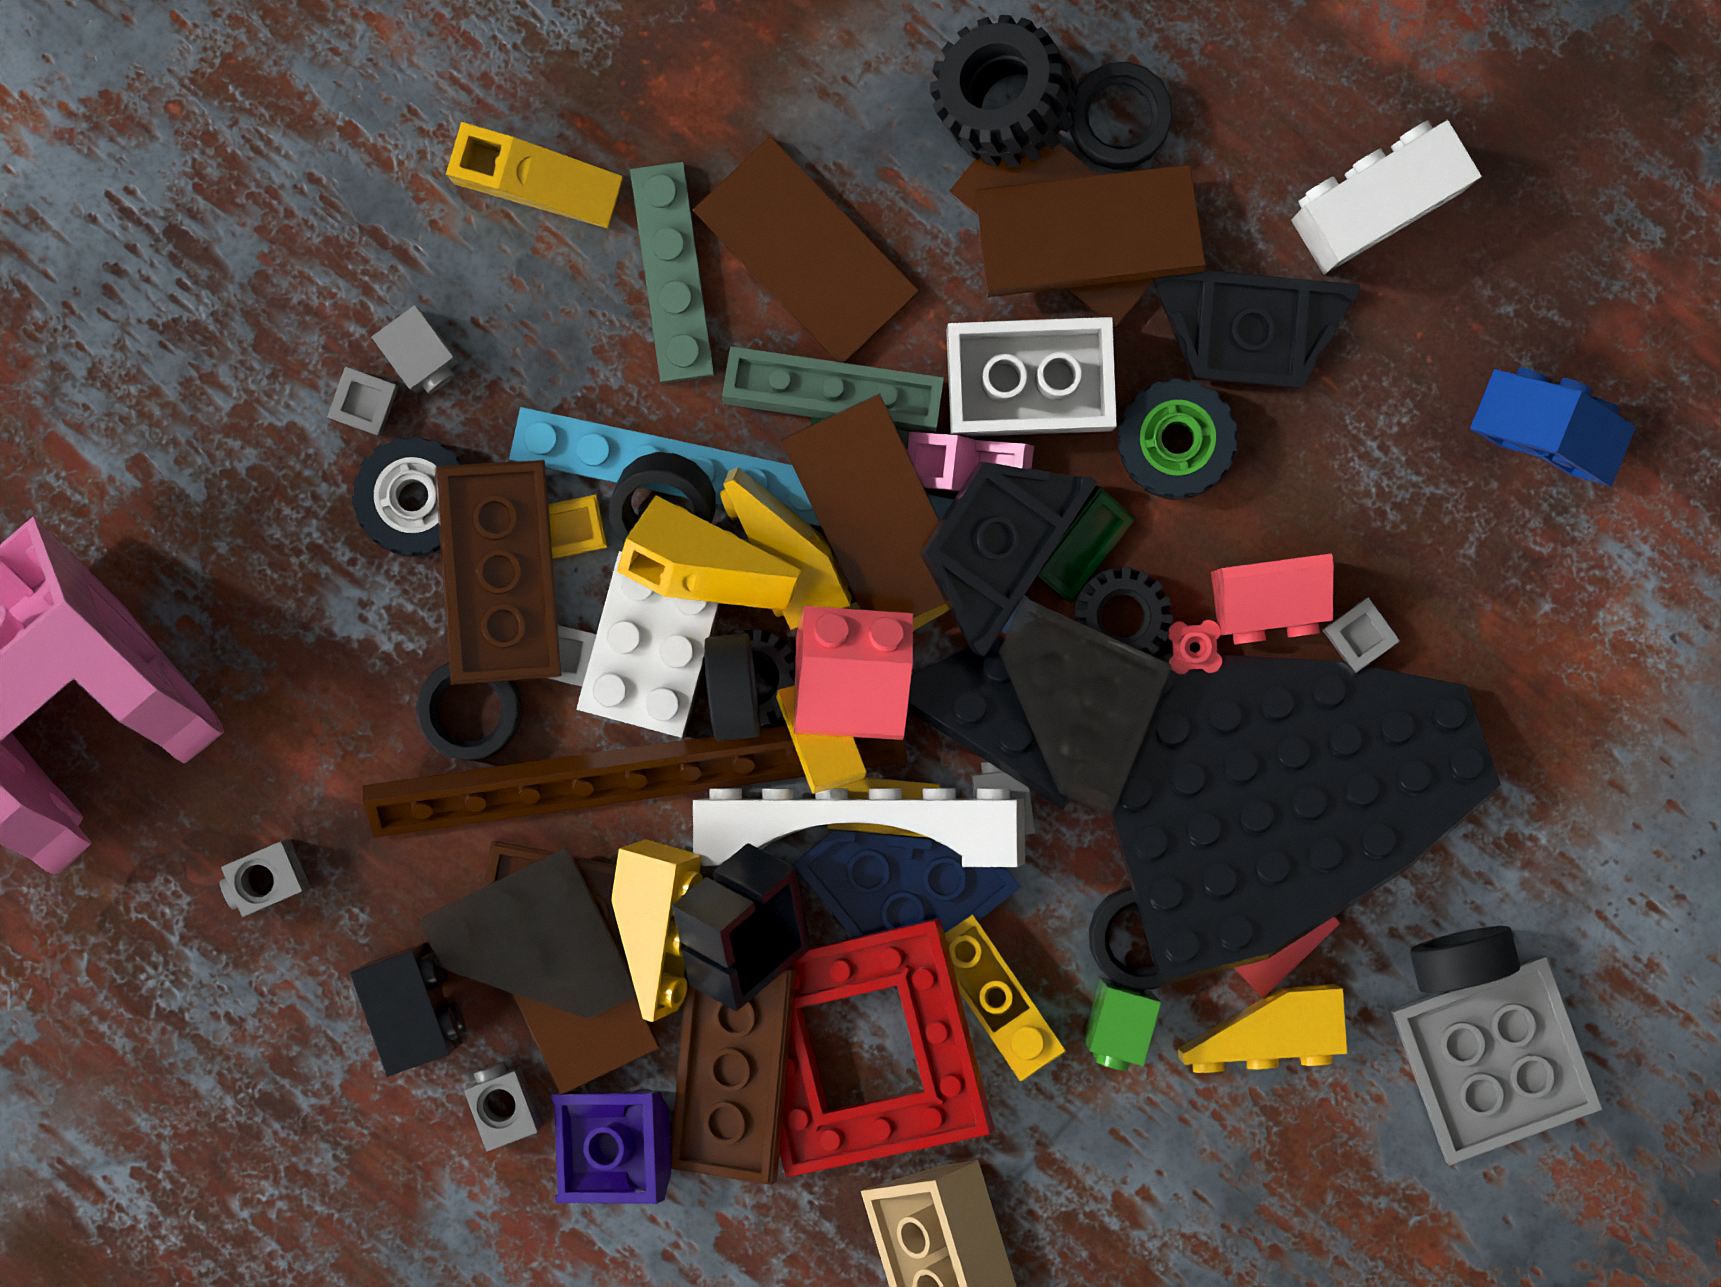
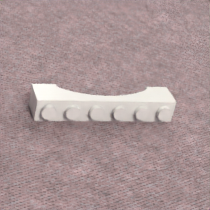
(981, 829)

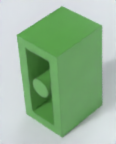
(1120, 1025)

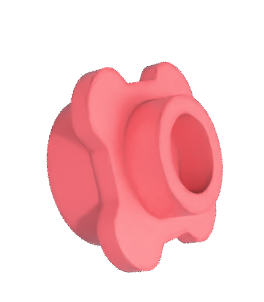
(1207, 656)

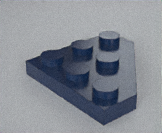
(898, 881)

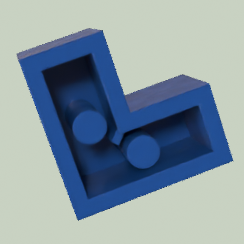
(1554, 423)

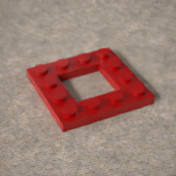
(953, 1093)

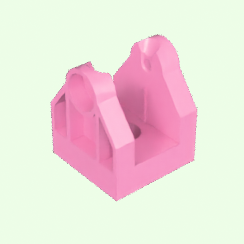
(66, 627)

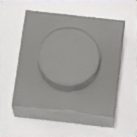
(363, 401)
(1360, 634)
(575, 654)

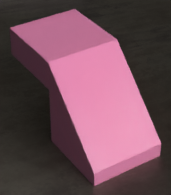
(948, 460)

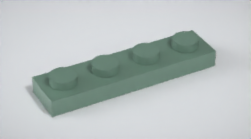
(672, 272)
(827, 387)

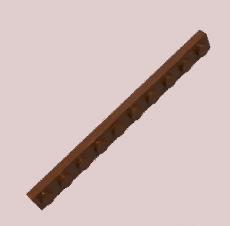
(595, 780)

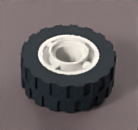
(379, 489)

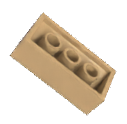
(938, 1229)

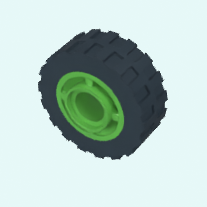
(1184, 405)

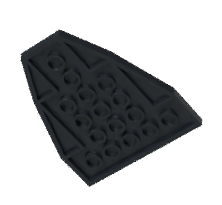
(1287, 800)

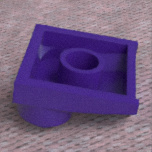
(612, 1147)

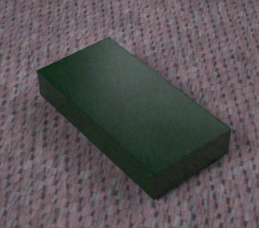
(1085, 544)

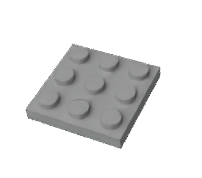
(1496, 1061)

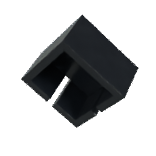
(742, 926)
(408, 1008)

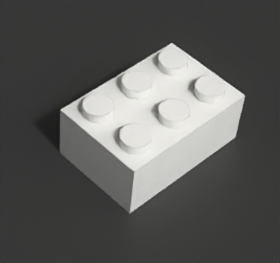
(1384, 194)
(1031, 377)
(647, 657)

